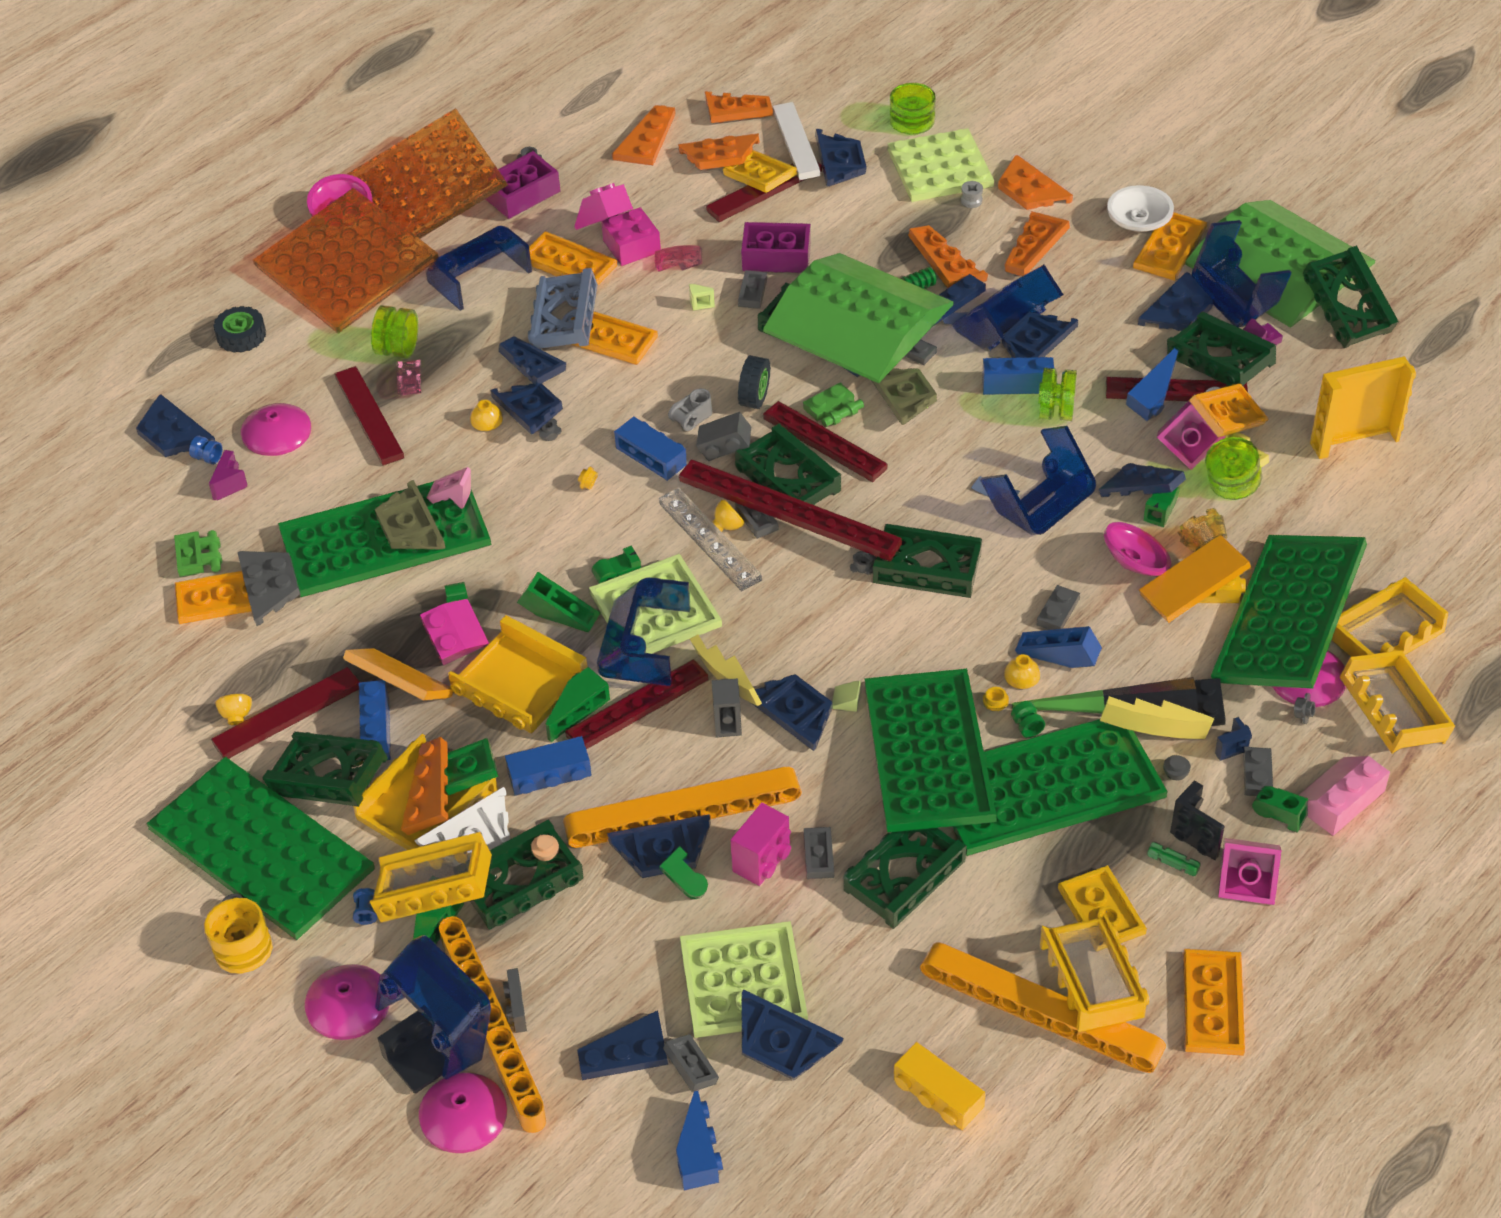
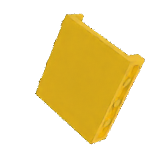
(1362, 403)
(518, 675)
(388, 797)

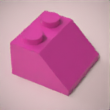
(603, 204)
(1188, 435)
(454, 630)
(1249, 871)

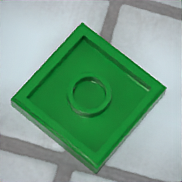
(470, 766)

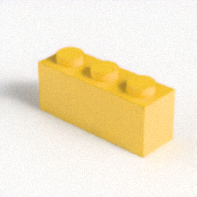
(939, 1086)

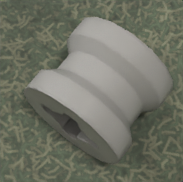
(972, 194)

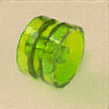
(912, 108)
(394, 331)
(1057, 394)
(1233, 468)

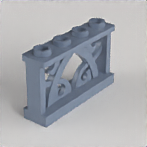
(568, 331)

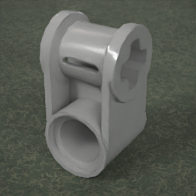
(693, 409)

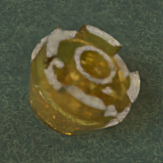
(1202, 530)

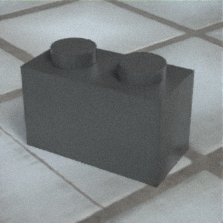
(724, 436)
(726, 707)

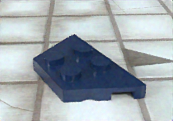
(840, 157)
(1178, 305)
(1036, 335)
(529, 405)
(169, 428)
(796, 708)
(651, 845)
(782, 1038)

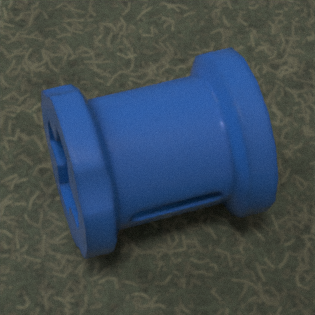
(364, 911)

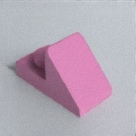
(453, 486)

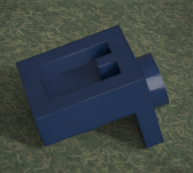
(1233, 742)

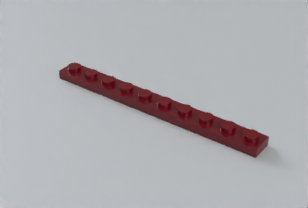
(791, 510)

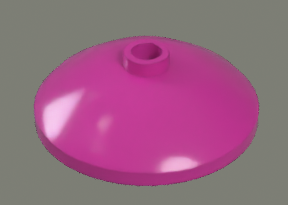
(331, 188)
(276, 429)
(1136, 549)
(1326, 688)
(347, 1013)
(465, 1125)

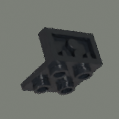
(1195, 826)
(411, 1052)

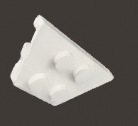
(484, 816)

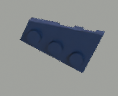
(531, 361)
(1145, 478)
(625, 1050)

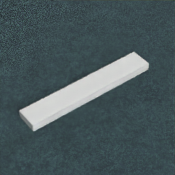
(796, 141)

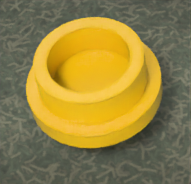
(587, 478)
(995, 699)

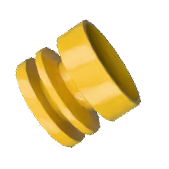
(238, 935)

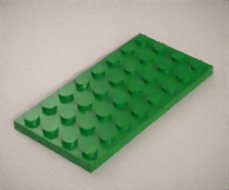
(350, 546)
(1289, 611)
(929, 751)
(1062, 783)
(261, 847)

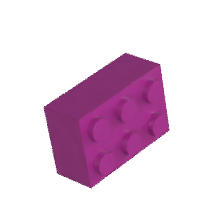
(529, 183)
(776, 247)

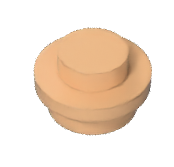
(544, 847)

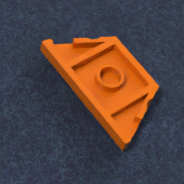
(719, 152)
(1030, 186)

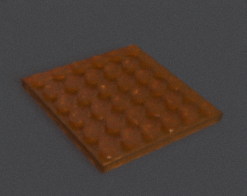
(431, 175)
(345, 260)

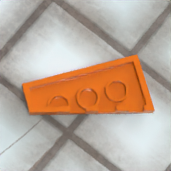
(427, 793)

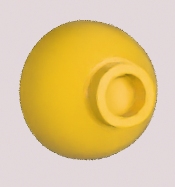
(486, 416)
(726, 517)
(1022, 672)
(234, 707)

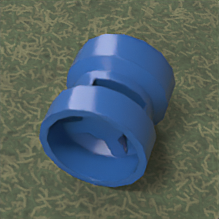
(203, 449)

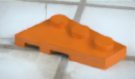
(737, 108)

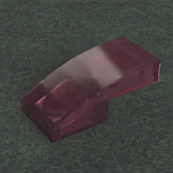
(684, 256)
(409, 377)

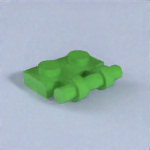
(832, 405)
(190, 555)

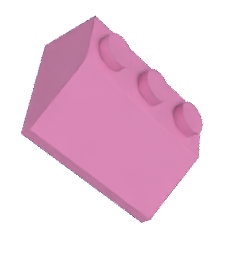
(1345, 791)

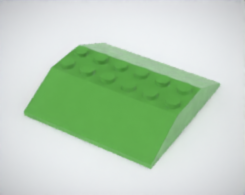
(1280, 241)
(855, 315)

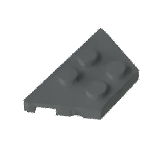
(268, 581)

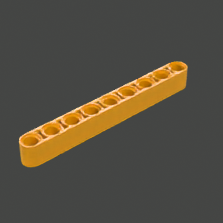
(714, 798)
(1039, 1006)
(497, 1031)

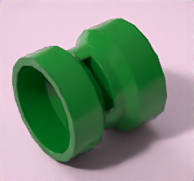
(1029, 721)

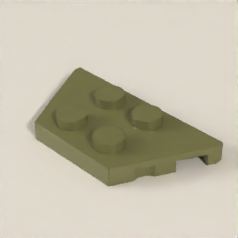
(906, 393)
(408, 521)

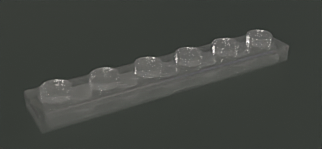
(710, 539)

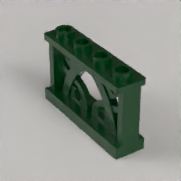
(1337, 313)
(1219, 333)
(786, 444)
(941, 577)
(351, 752)
(895, 846)
(543, 884)

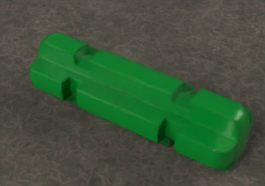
(1174, 859)

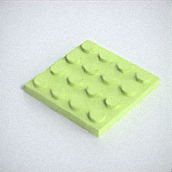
(939, 164)
(660, 626)
(731, 960)

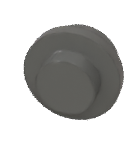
(1176, 767)

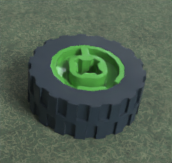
(239, 329)
(754, 382)

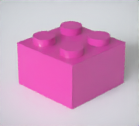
(630, 236)
(760, 844)

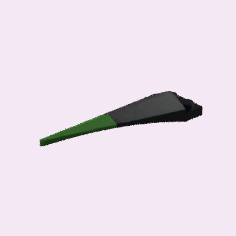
(1197, 695)

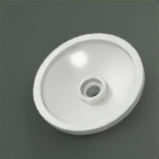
(1140, 208)

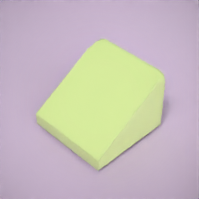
(701, 297)
(847, 696)

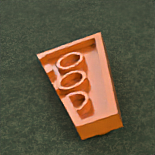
(647, 137)
(1036, 240)
(943, 258)

